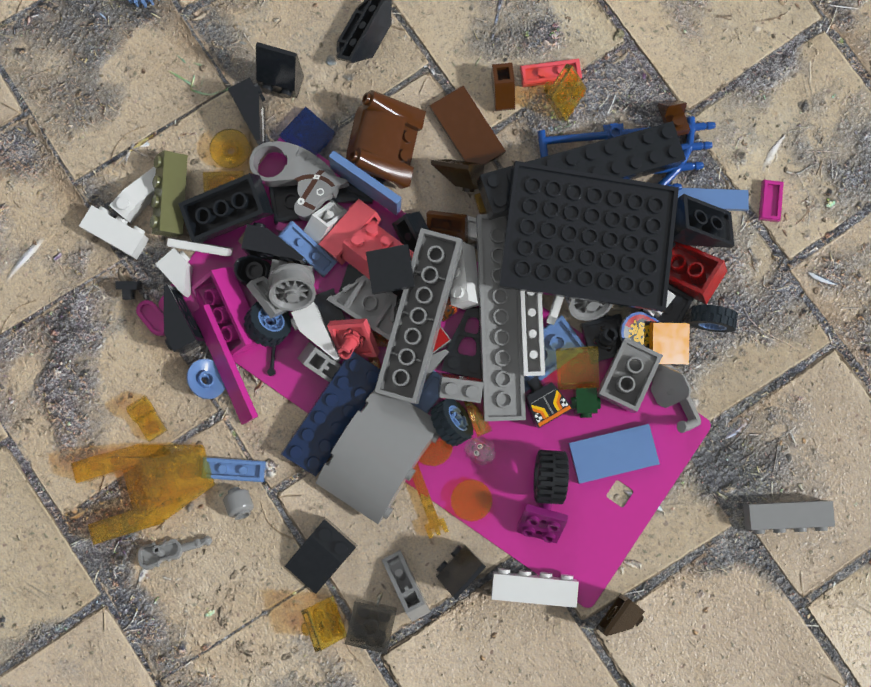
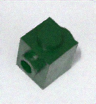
(585, 402)

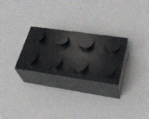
(225, 208)

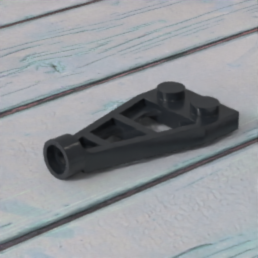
(463, 364)

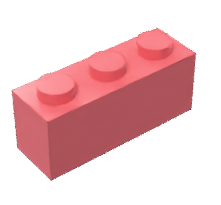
(357, 217)

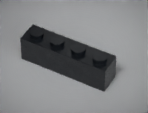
(408, 228)

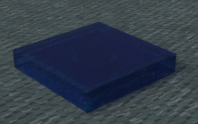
(308, 132)

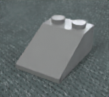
(629, 375)

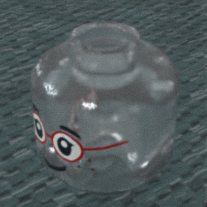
(480, 450)

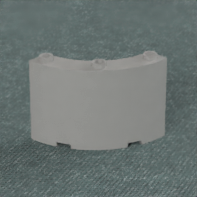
(377, 455)

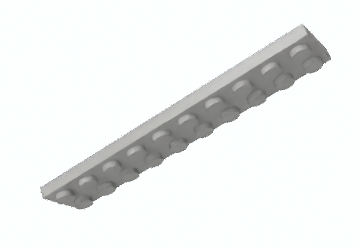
(499, 328)

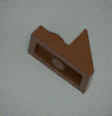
(674, 112)

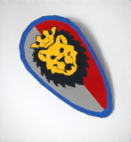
(637, 327)

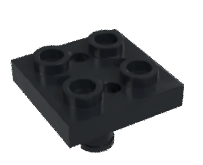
(607, 337)

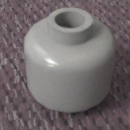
(238, 503)

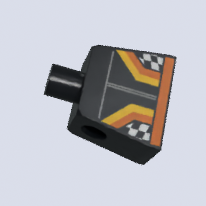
(545, 402)

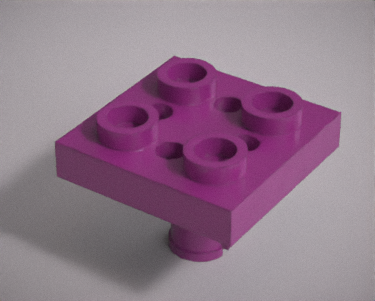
(542, 522)

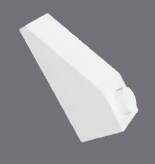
(135, 197)
(313, 327)

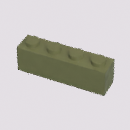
(169, 190)

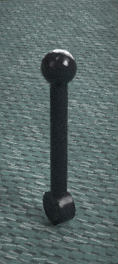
(271, 371)

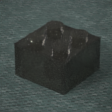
(371, 626)

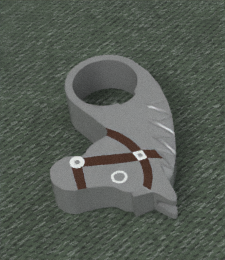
(312, 175)

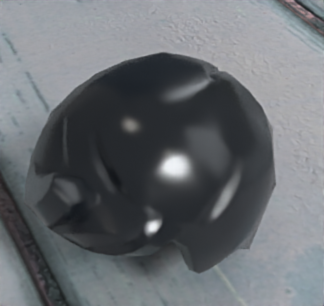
(250, 268)

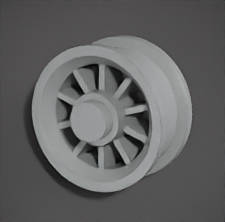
(291, 286)
(587, 310)

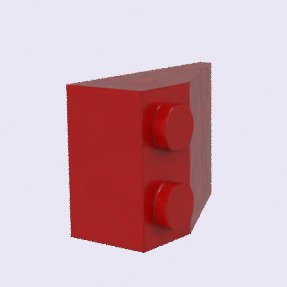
(695, 272)

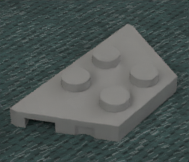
(360, 303)

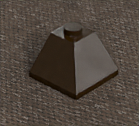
(460, 173)
(621, 616)

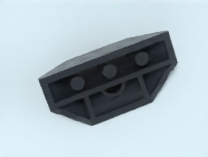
(364, 31)

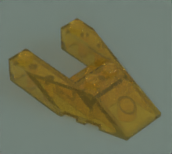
(157, 480)

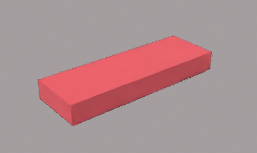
(543, 72)

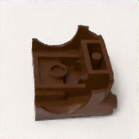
(385, 138)

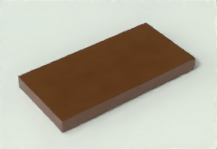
(467, 127)

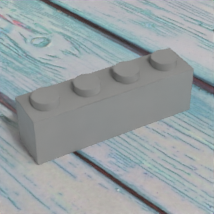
(788, 515)

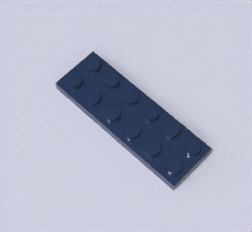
(332, 413)

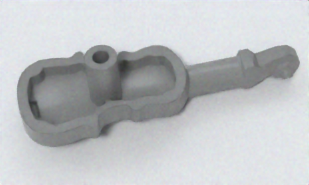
(152, 554)

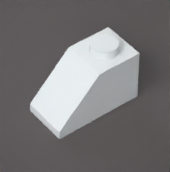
(323, 221)
(177, 270)

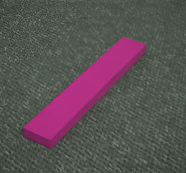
(225, 364)

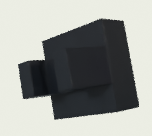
(128, 288)

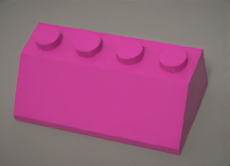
(229, 306)

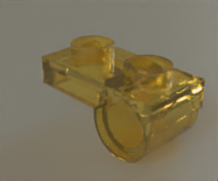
(147, 418)

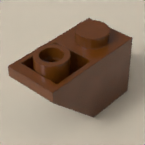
(503, 86)

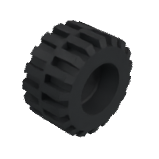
(551, 476)

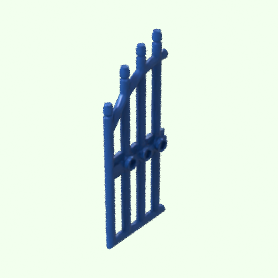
(616, 129)

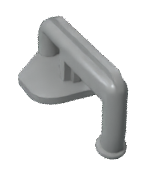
(672, 387)

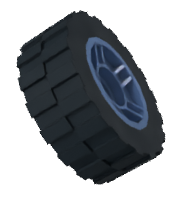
(713, 318)
(264, 329)
(451, 422)

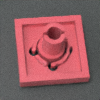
(349, 341)

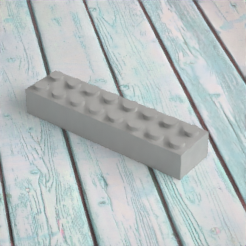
(419, 317)

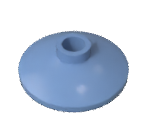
(205, 369)

